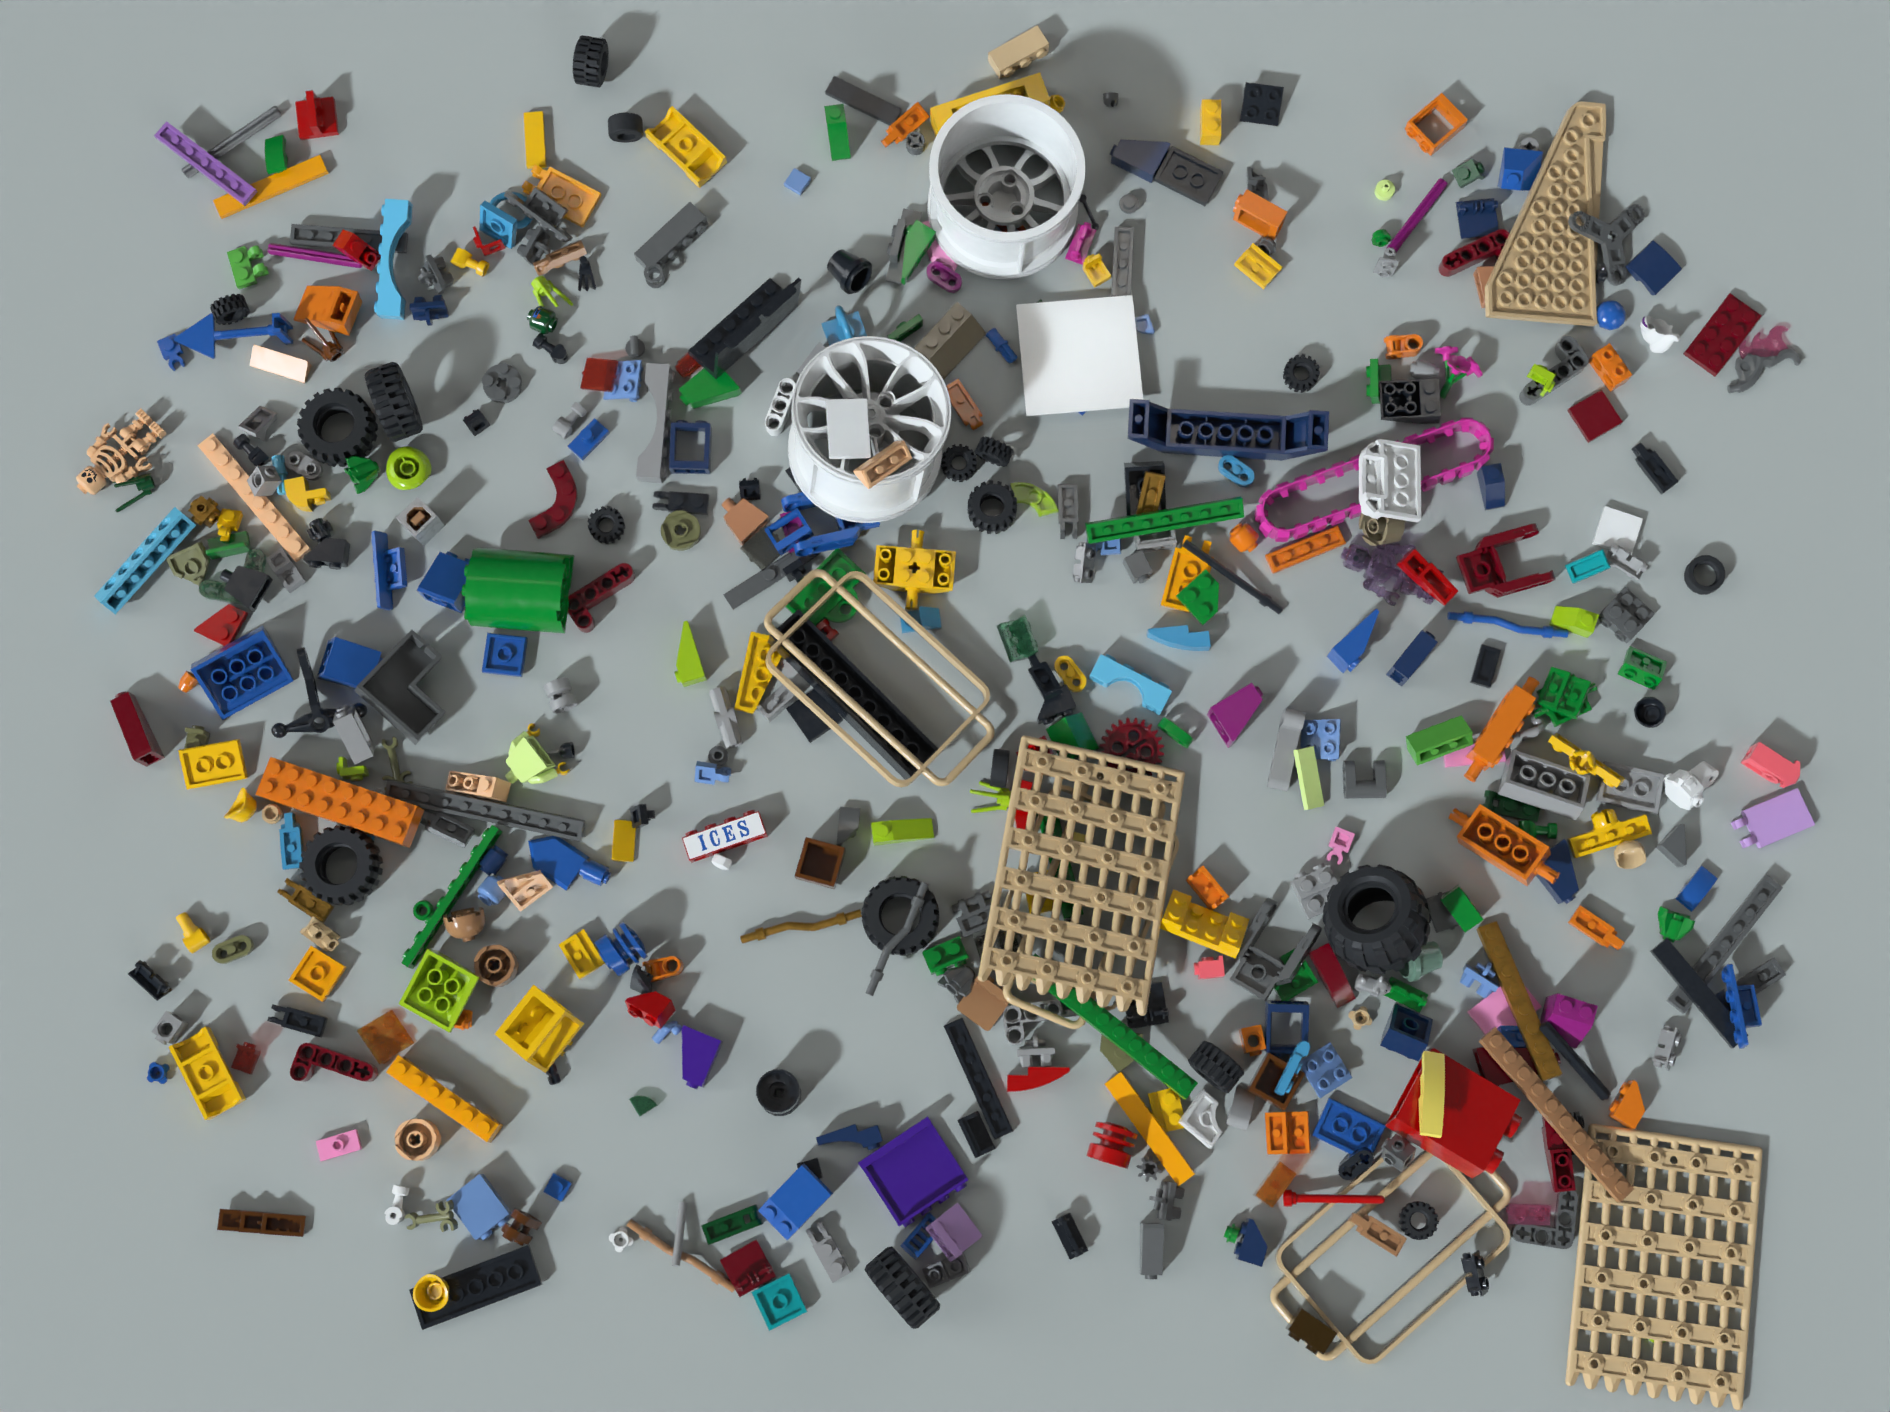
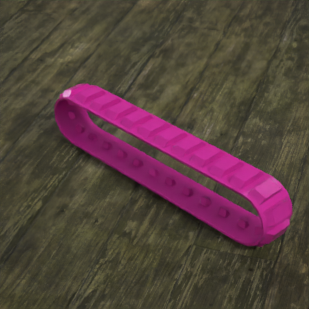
(1338, 469)

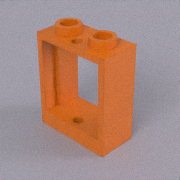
(1448, 111)
(1259, 214)

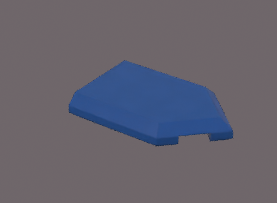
(556, 859)

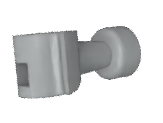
(563, 425)

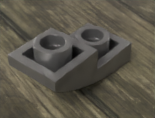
(945, 1270)

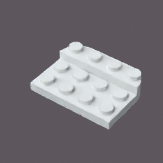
(1390, 480)

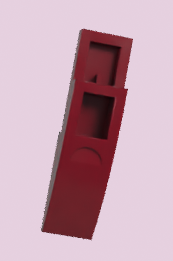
(1558, 1159)

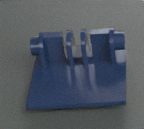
(1477, 217)

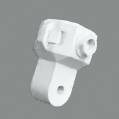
(1687, 787)

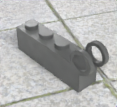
(669, 241)

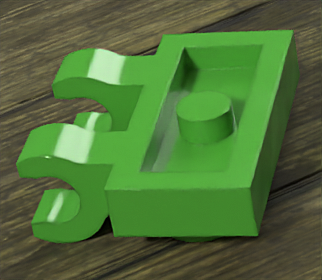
(242, 267)

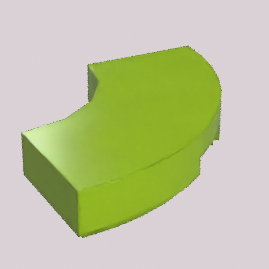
(1035, 497)

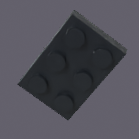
(1188, 176)

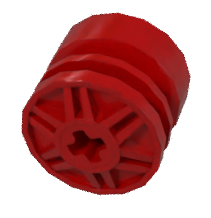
(1112, 1144)

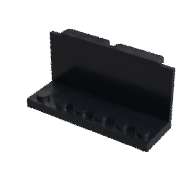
(745, 326)

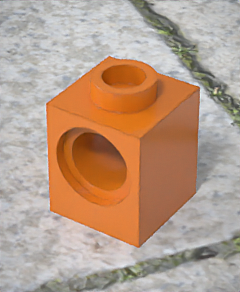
(1258, 1033)

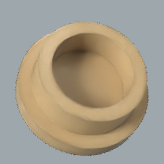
(272, 814)

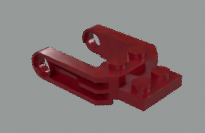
(1484, 570)

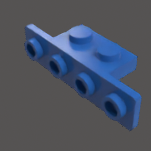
(388, 569)
(1743, 1005)

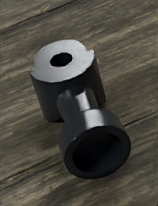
(556, 352)
(255, 455)

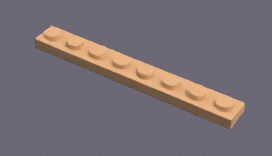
(260, 505)

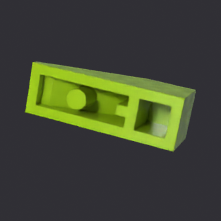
(688, 660)
(901, 831)

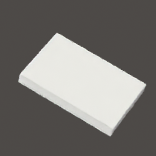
(848, 428)

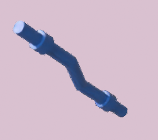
(1469, 617)

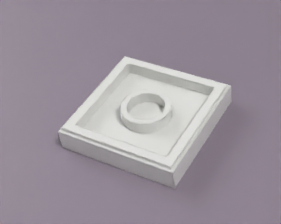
(1617, 529)

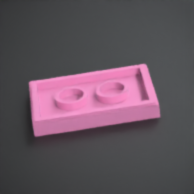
(1495, 1011)

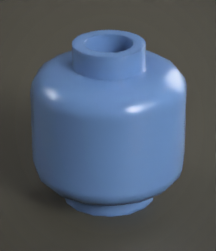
(490, 892)

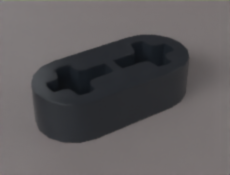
(1353, 1160)

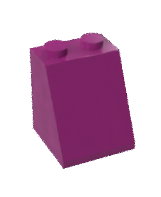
(1234, 712)
(1569, 1017)

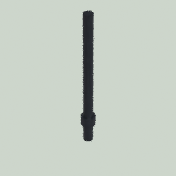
(1264, 599)

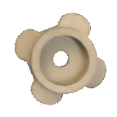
(1354, 1015)

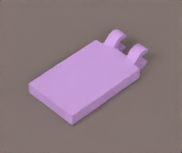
(1774, 819)

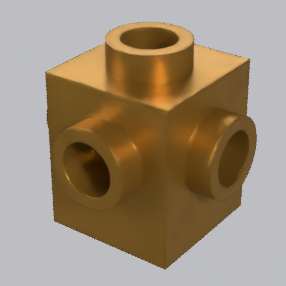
(204, 511)

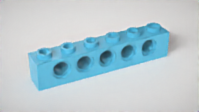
(144, 560)

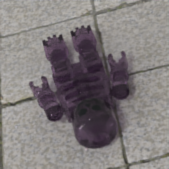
(1358, 558)

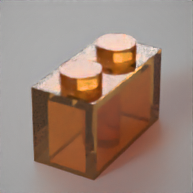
(1274, 1184)

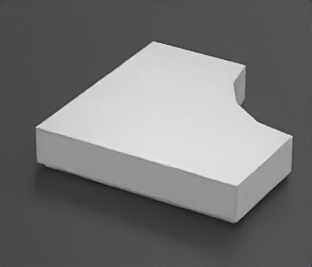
(1201, 1119)

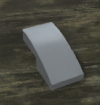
(285, 570)

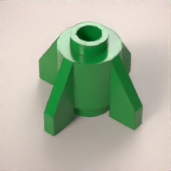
(362, 472)
(1673, 924)

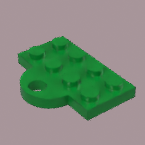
(837, 565)

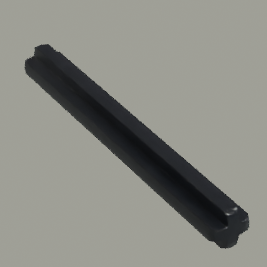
(1574, 1060)

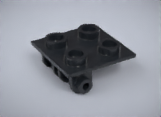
(1261, 104)
(1156, 1010)

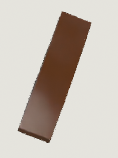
(261, 1222)

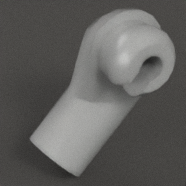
(1533, 732)

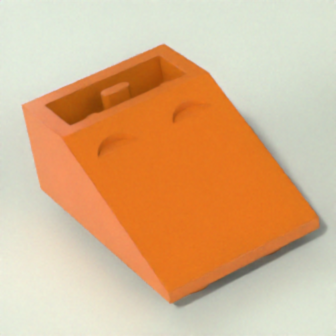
(329, 308)

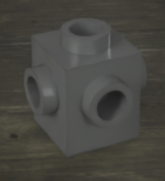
(1398, 1152)

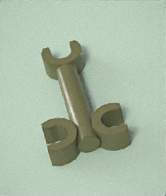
(394, 762)
(444, 1215)

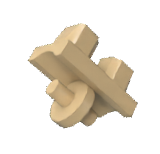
(321, 935)

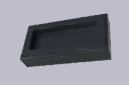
(1485, 666)

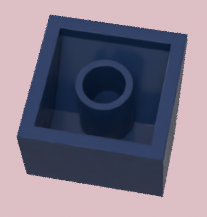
(1406, 1032)

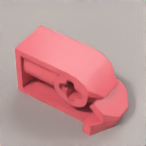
(1771, 765)

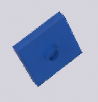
(504, 654)

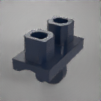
(430, 310)

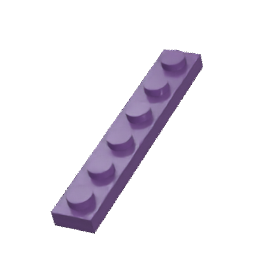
(205, 163)

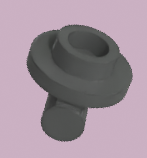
(635, 347)

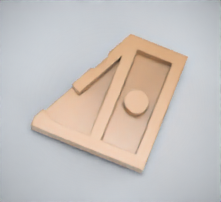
(525, 888)

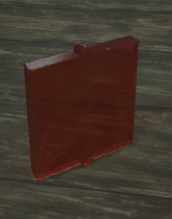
(599, 374)

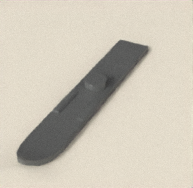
(763, 579)

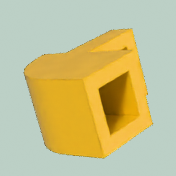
(302, 497)

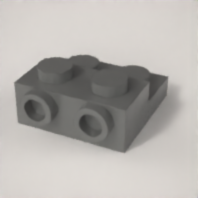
(1625, 615)

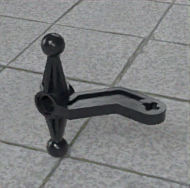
(306, 722)

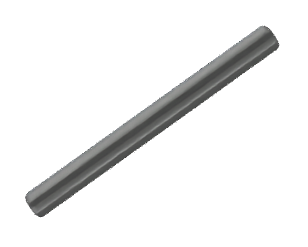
(238, 137)

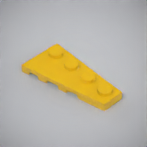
(755, 674)

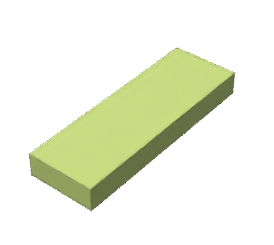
(1308, 778)

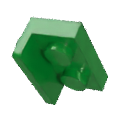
(1642, 668)
(945, 955)

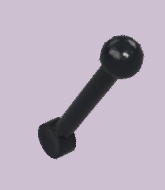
(1083, 198)

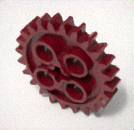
(1119, 735)

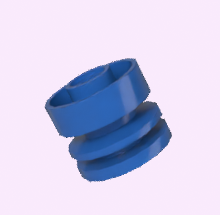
(618, 951)

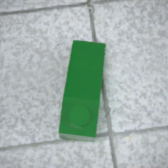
(917, 242)

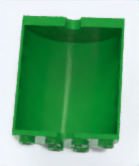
(518, 589)

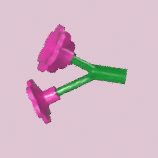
(1458, 364)

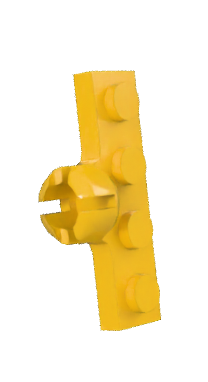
(1584, 761)
(1608, 832)

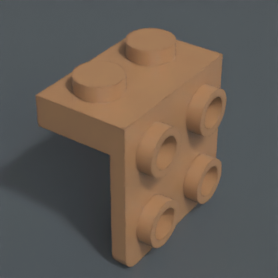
(984, 1003)

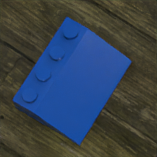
(241, 672)

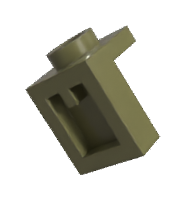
(196, 736)

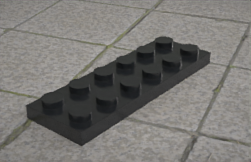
(484, 1285)

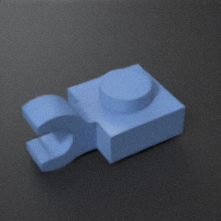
(708, 773)

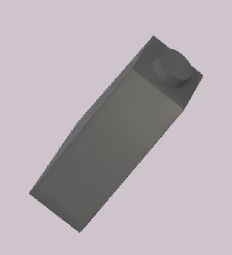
(1151, 1249)

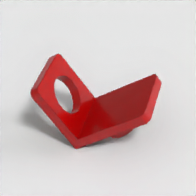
(486, 248)

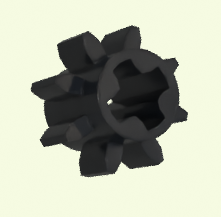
(319, 530)

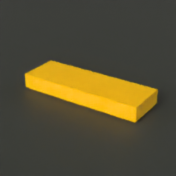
(535, 139)

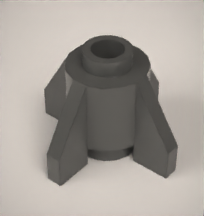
(958, 981)

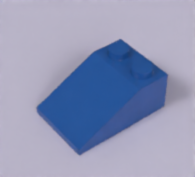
(1348, 651)
(795, 1201)

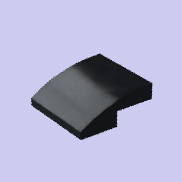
(808, 721)

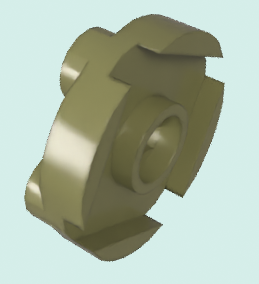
(678, 541)

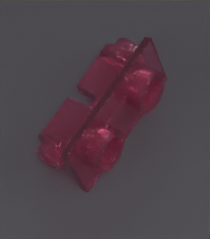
(1528, 1214)

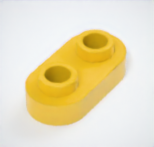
(1070, 674)

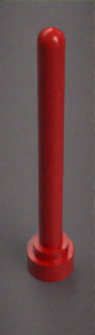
(1291, 1198)

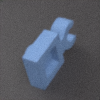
(1110, 547)

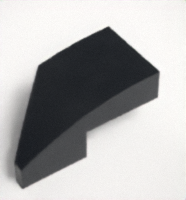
(641, 980)

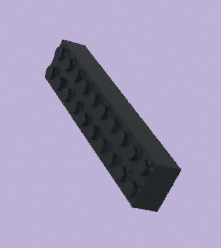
(861, 689)

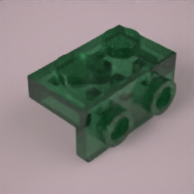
(1018, 639)

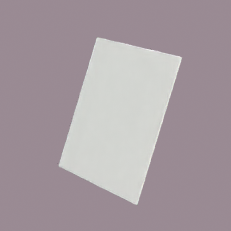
(1079, 355)

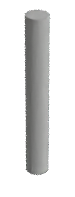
(679, 1234)

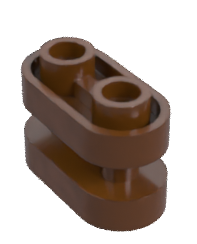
(520, 1235)

